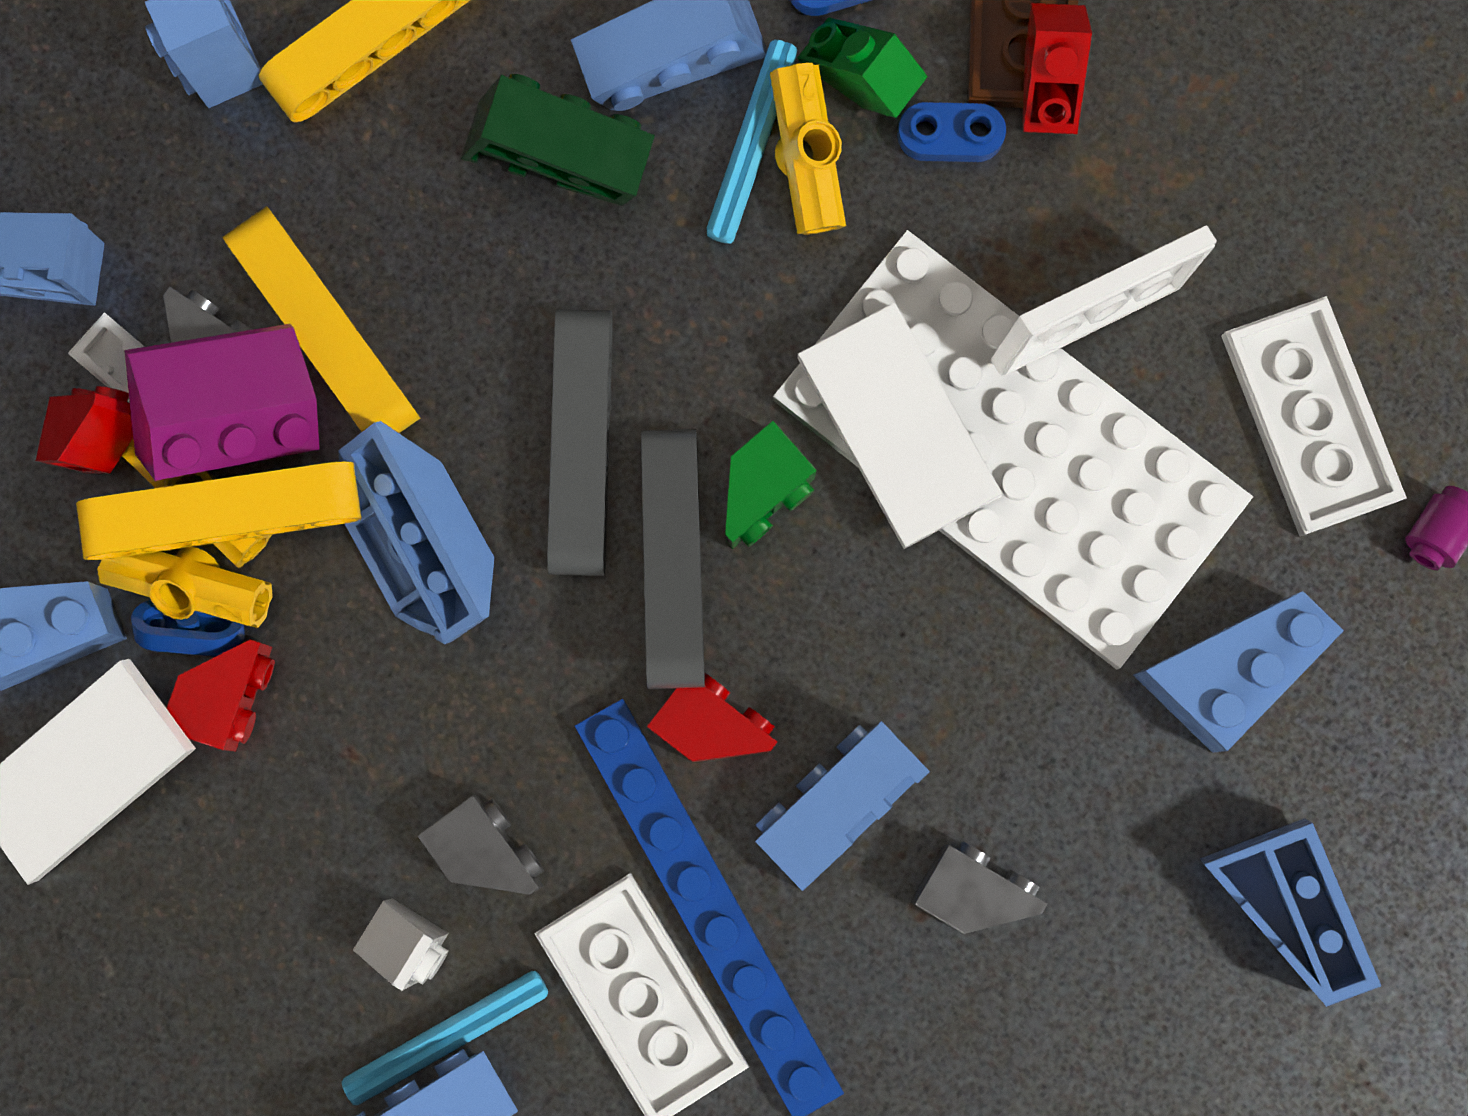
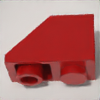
(1055, 67)
(86, 430)
(217, 696)
(708, 728)

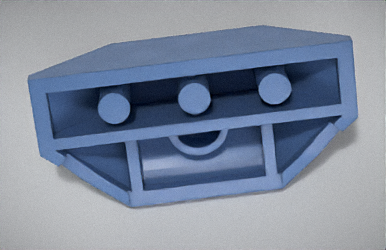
(418, 535)

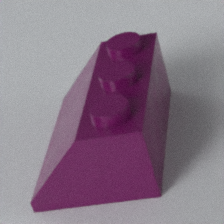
(220, 401)

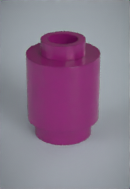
(1441, 530)

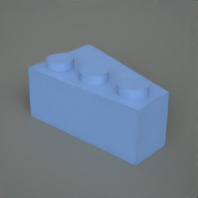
(204, 47)
(666, 48)
(49, 258)
(53, 627)
(1241, 671)
(839, 803)
(1299, 907)
(462, 1089)

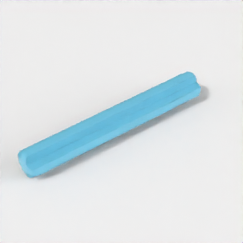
(749, 147)
(444, 1037)

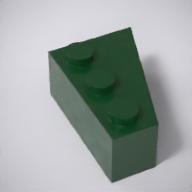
(559, 140)

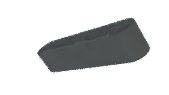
(580, 442)
(672, 559)

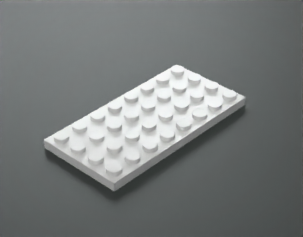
(1097, 497)

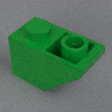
(865, 65)
(763, 479)

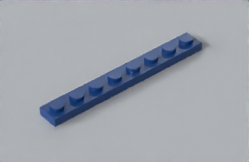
(709, 910)

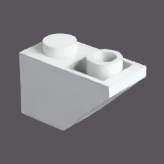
(402, 945)

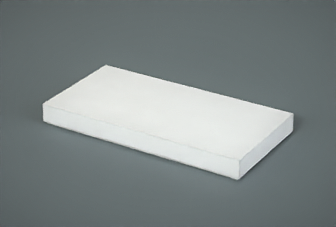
(1102, 301)
(1313, 416)
(899, 425)
(85, 769)
(641, 999)

